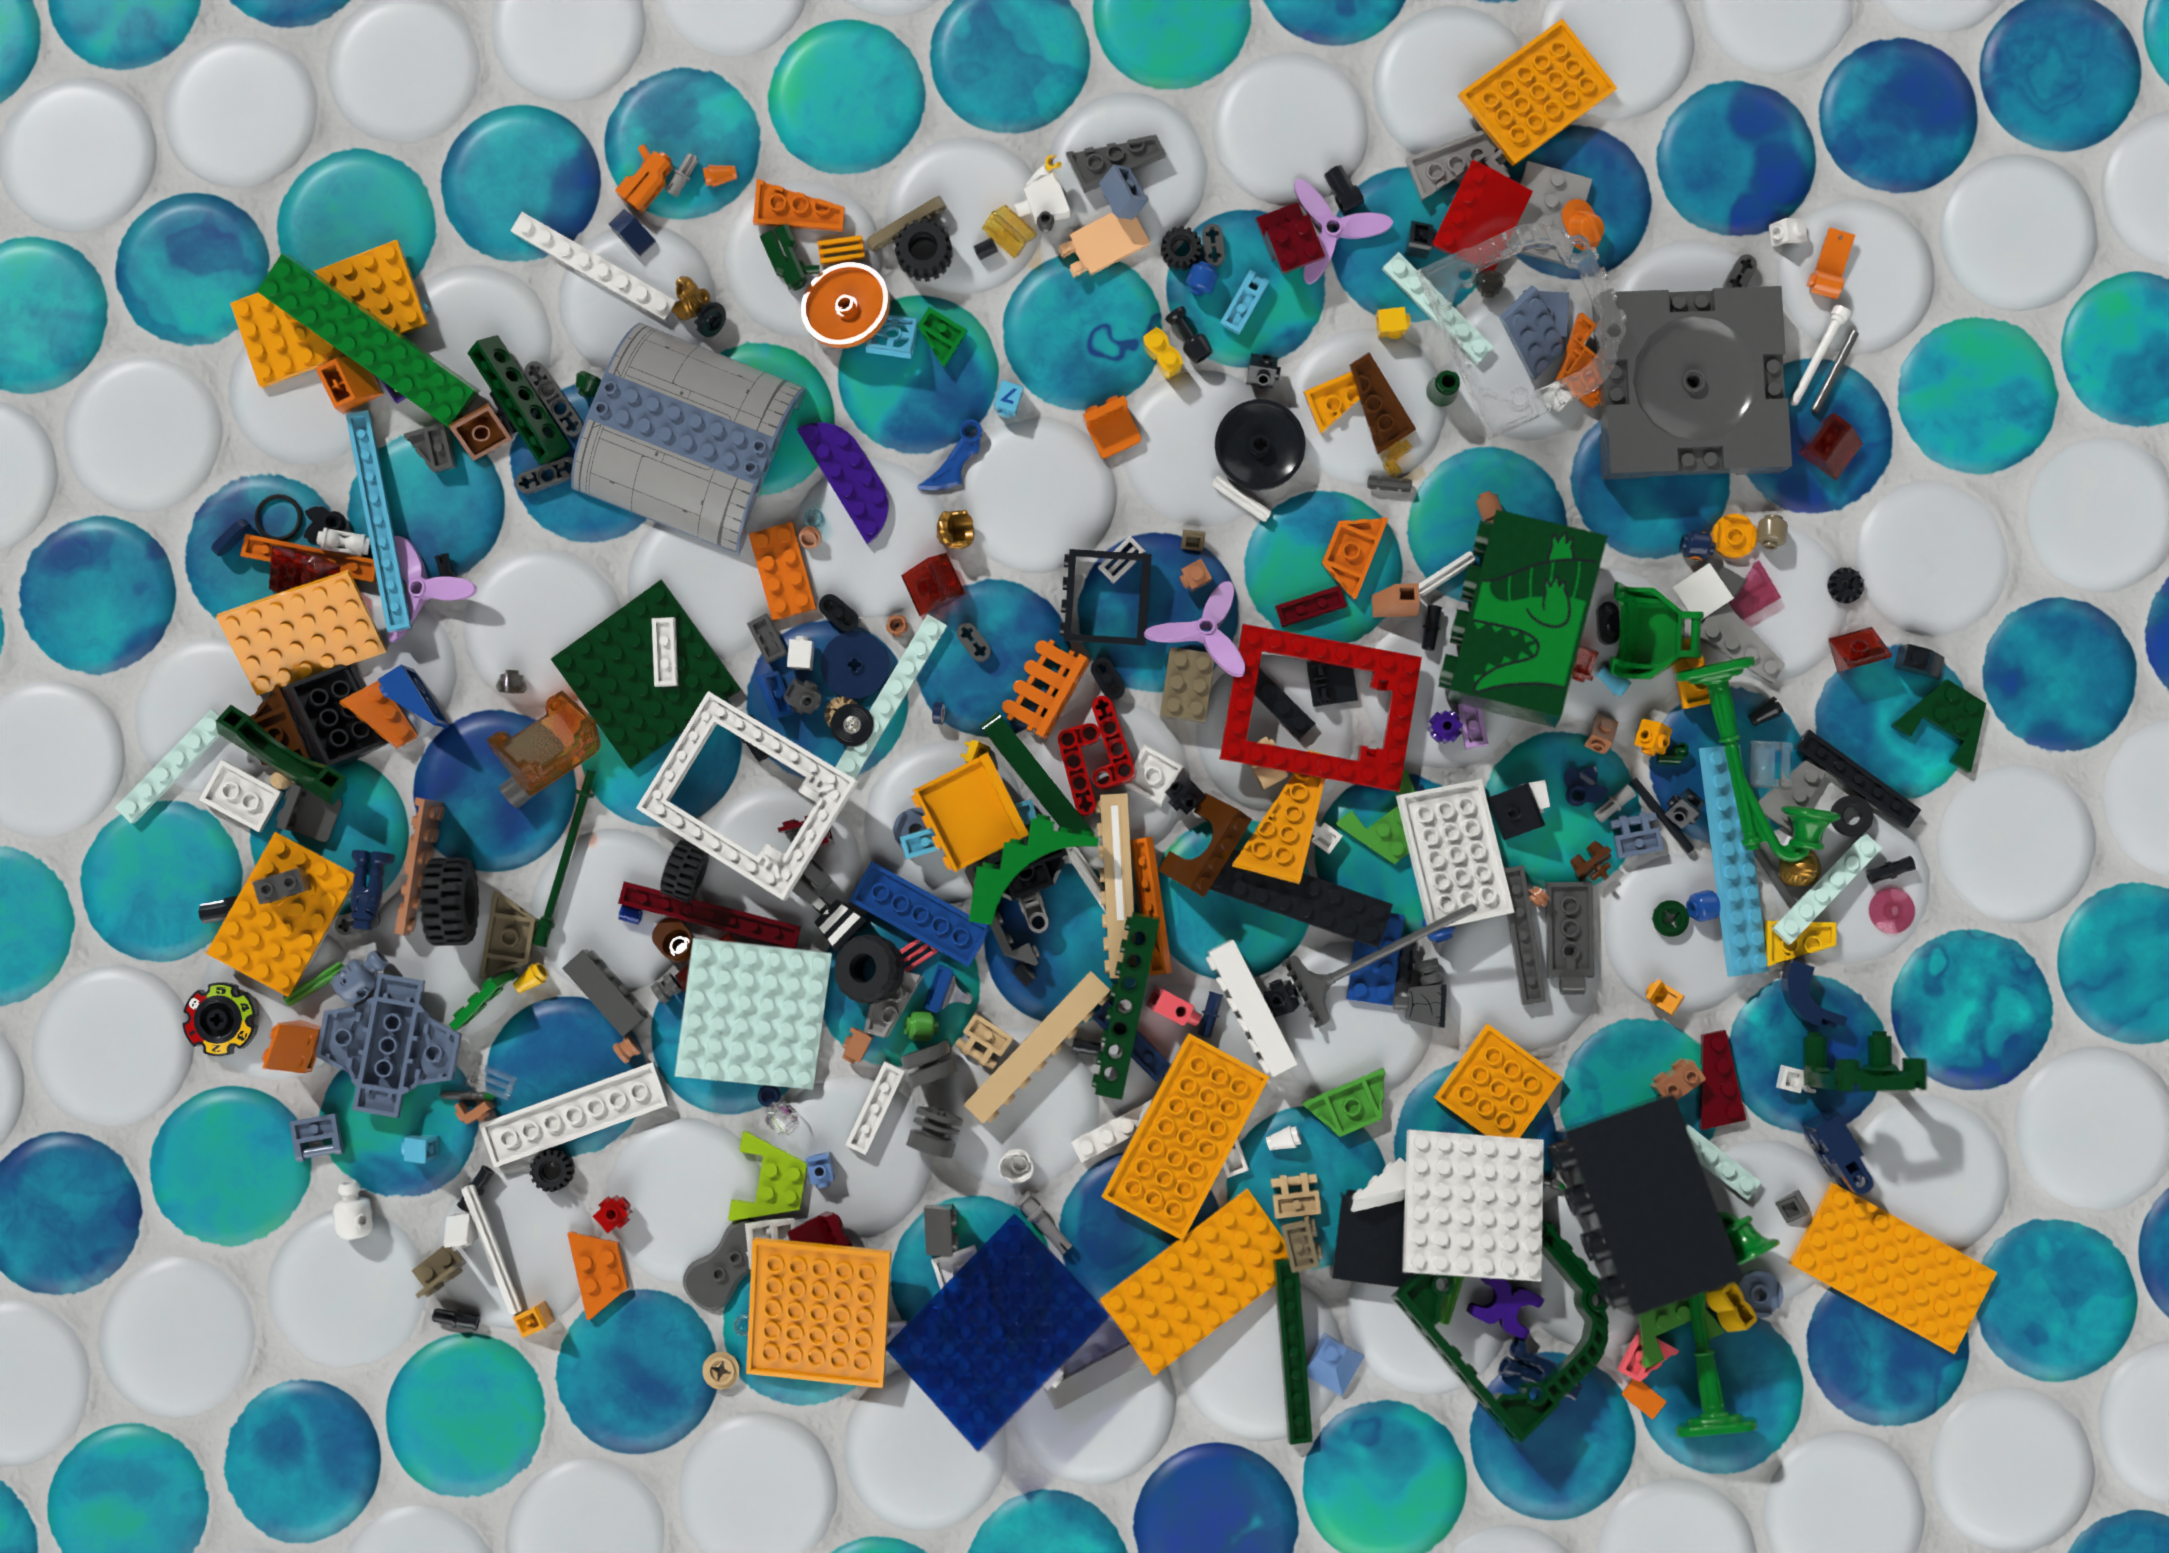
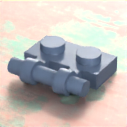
(1637, 842)

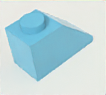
(420, 1148)

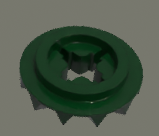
(1680, 921)

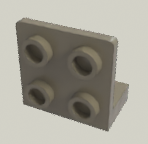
(1301, 1245)
(438, 1267)

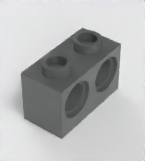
(281, 885)

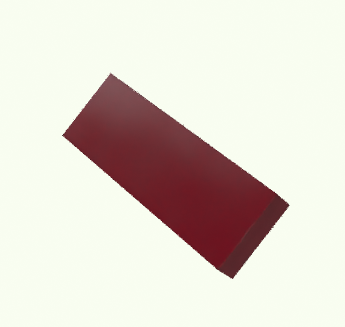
(1310, 606)

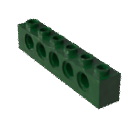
(518, 400)

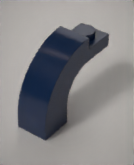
(1796, 992)

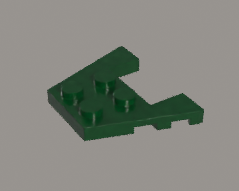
(1954, 713)

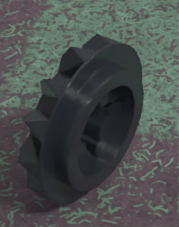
(715, 323)
(1835, 585)

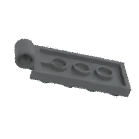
(1570, 924)

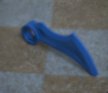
(950, 472)

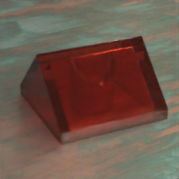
(1858, 649)

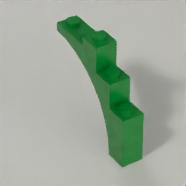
(1042, 840)

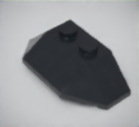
(1034, 877)

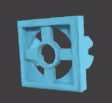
(907, 349)

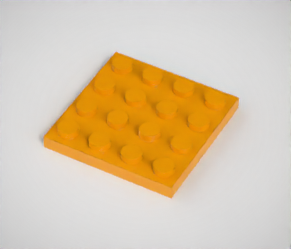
(1497, 1085)

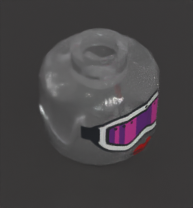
(782, 1118)

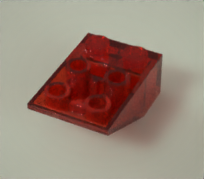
(295, 569)

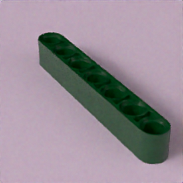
(1033, 774)

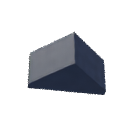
(632, 232)

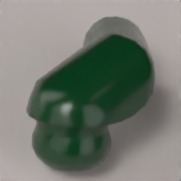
(1675, 757)

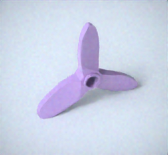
(1350, 227)
(415, 576)
(1216, 643)

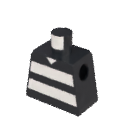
(837, 922)

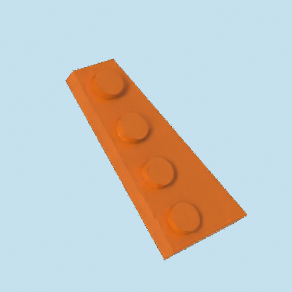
(780, 206)

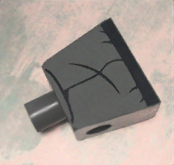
(1424, 1004)

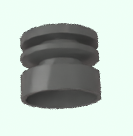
(934, 1132)

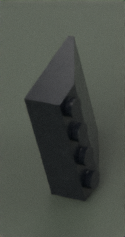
(331, 729)

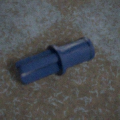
(1210, 1014)

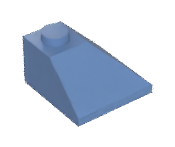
(1333, 1364)

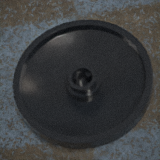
(1259, 444)

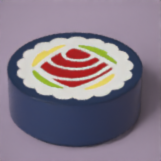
(938, 713)

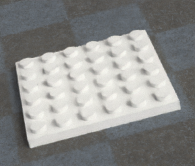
(1473, 1206)

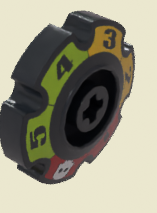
(203, 1019)

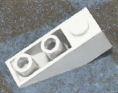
(1383, 1189)

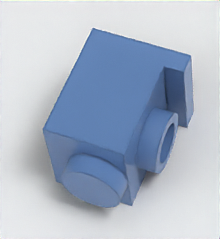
(824, 1161)

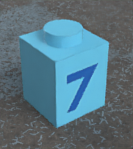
(1008, 399)

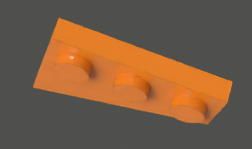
(380, 714)

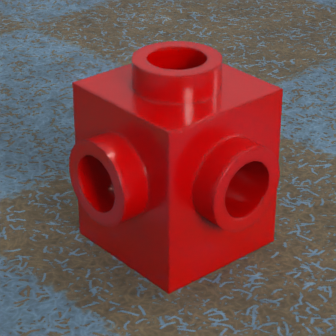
(607, 1218)

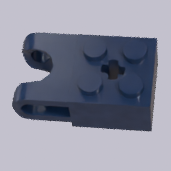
(1838, 1151)

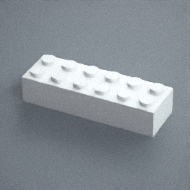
(1251, 1007)

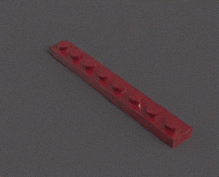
(710, 915)

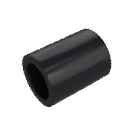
(985, 248)
(1024, 974)

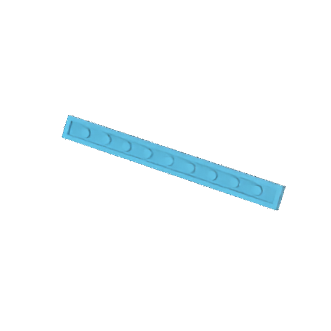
(378, 521)

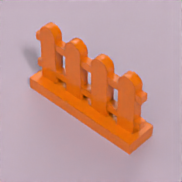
(1054, 706)

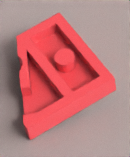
(1631, 1361)

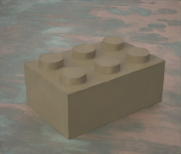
(1187, 685)

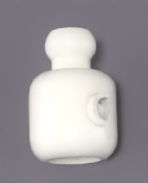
(352, 1213)

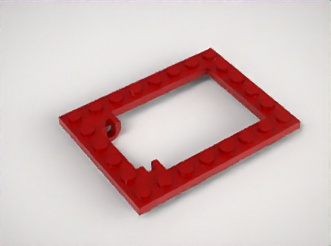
(1373, 767)

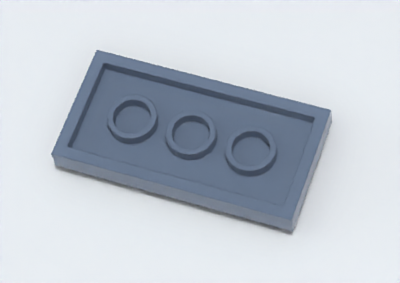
(1533, 332)

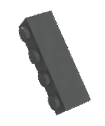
(605, 992)

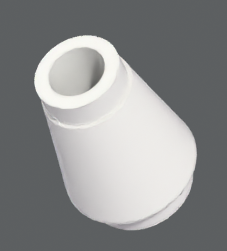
(1284, 1139)

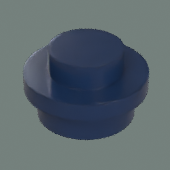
(768, 1095)

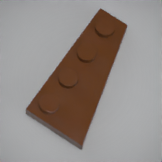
(1381, 407)

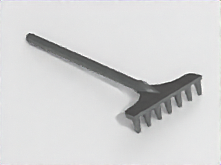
(1314, 986)

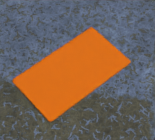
(1643, 1398)

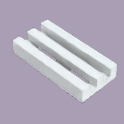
(1108, 573)

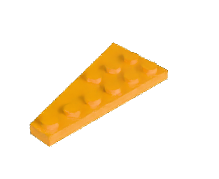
(1285, 832)

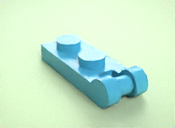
(1244, 303)

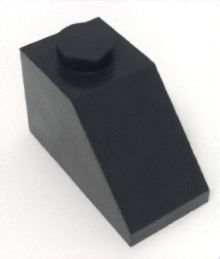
(1919, 661)

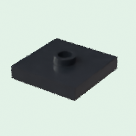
(1516, 811)

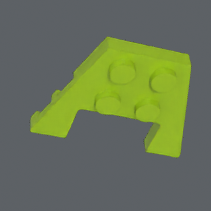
(779, 1183)

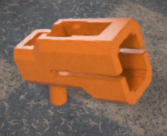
(648, 180)

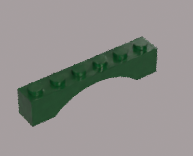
(249, 736)

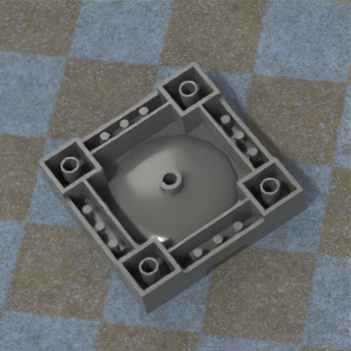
(1734, 414)

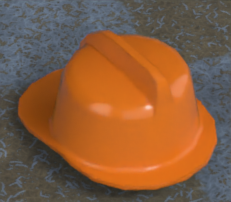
(1581, 220)

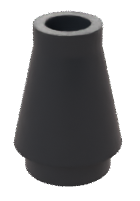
(1766, 711)

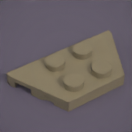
(507, 937)

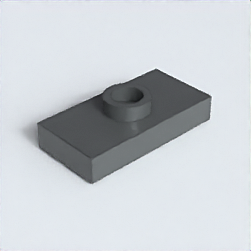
(767, 638)

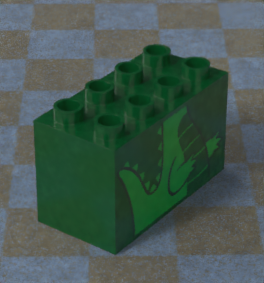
(1522, 617)

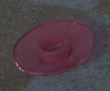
(1881, 907)

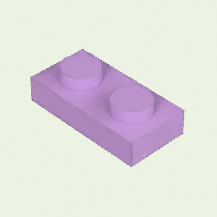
(1473, 726)

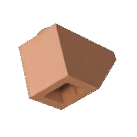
(1396, 601)

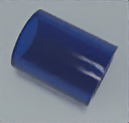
(630, 914)

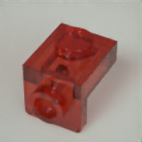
(1584, 664)

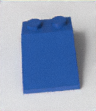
(408, 690)

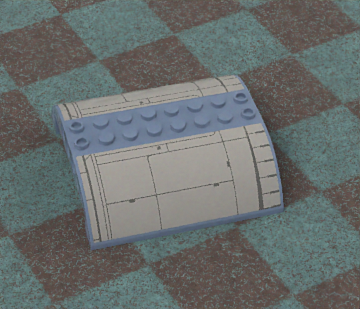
(682, 435)

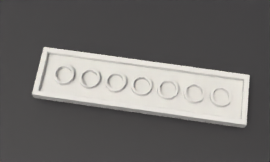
(574, 1114)

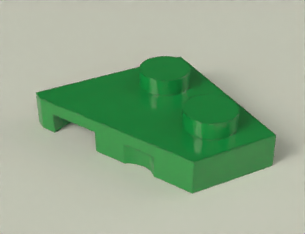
(941, 335)

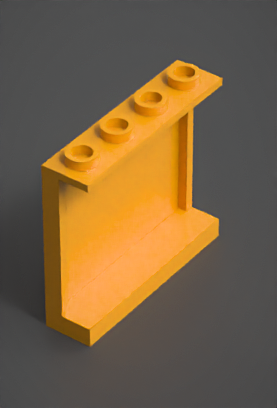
(969, 812)

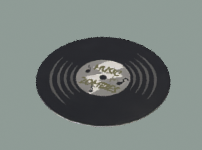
(852, 724)

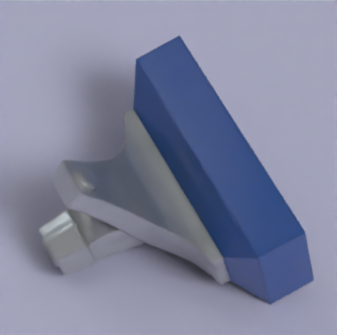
(944, 991)

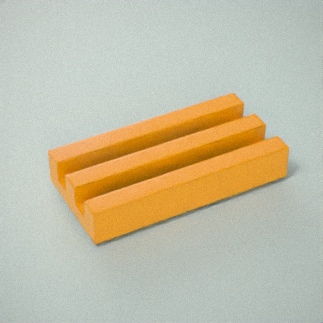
(841, 241)

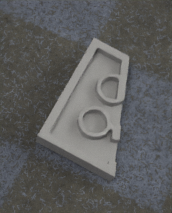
(1804, 780)

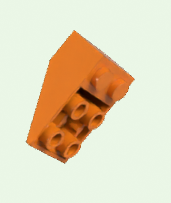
(292, 1047)

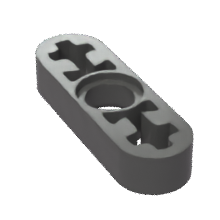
(534, 487)

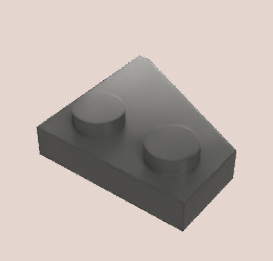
(433, 446)

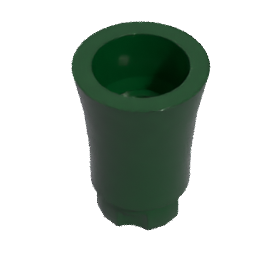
(1442, 395)

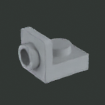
(1491, 161)

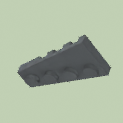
(1093, 164)

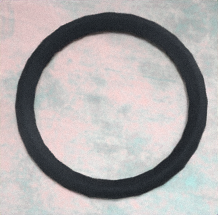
(272, 497)

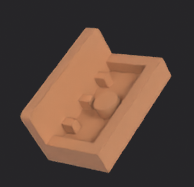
(1679, 1080)

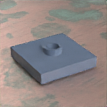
(1557, 305)

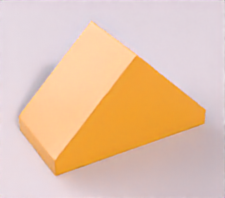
(533, 1319)

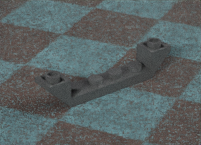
(1024, 953)

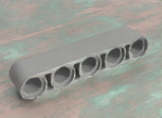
(1094, 1375)

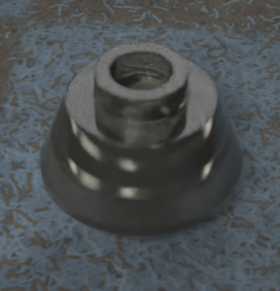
(1490, 283)
(511, 682)

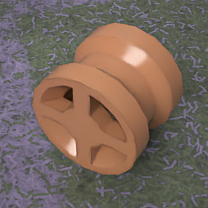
(626, 1049)

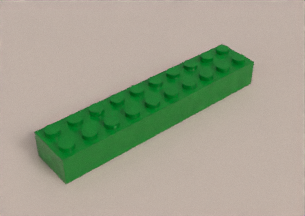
(367, 340)

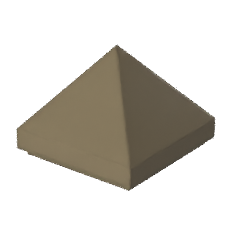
(1193, 540)

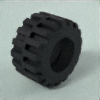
(920, 232)
(684, 871)

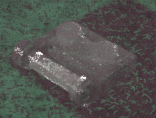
(1763, 764)

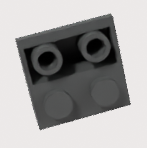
(939, 1230)

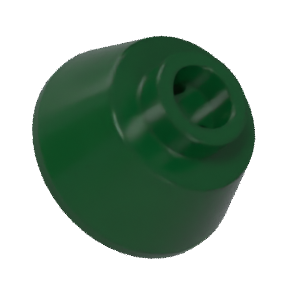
(587, 384)

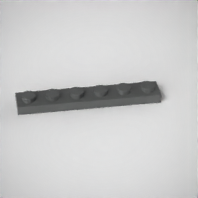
(1524, 939)

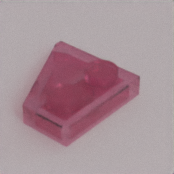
(1755, 593)

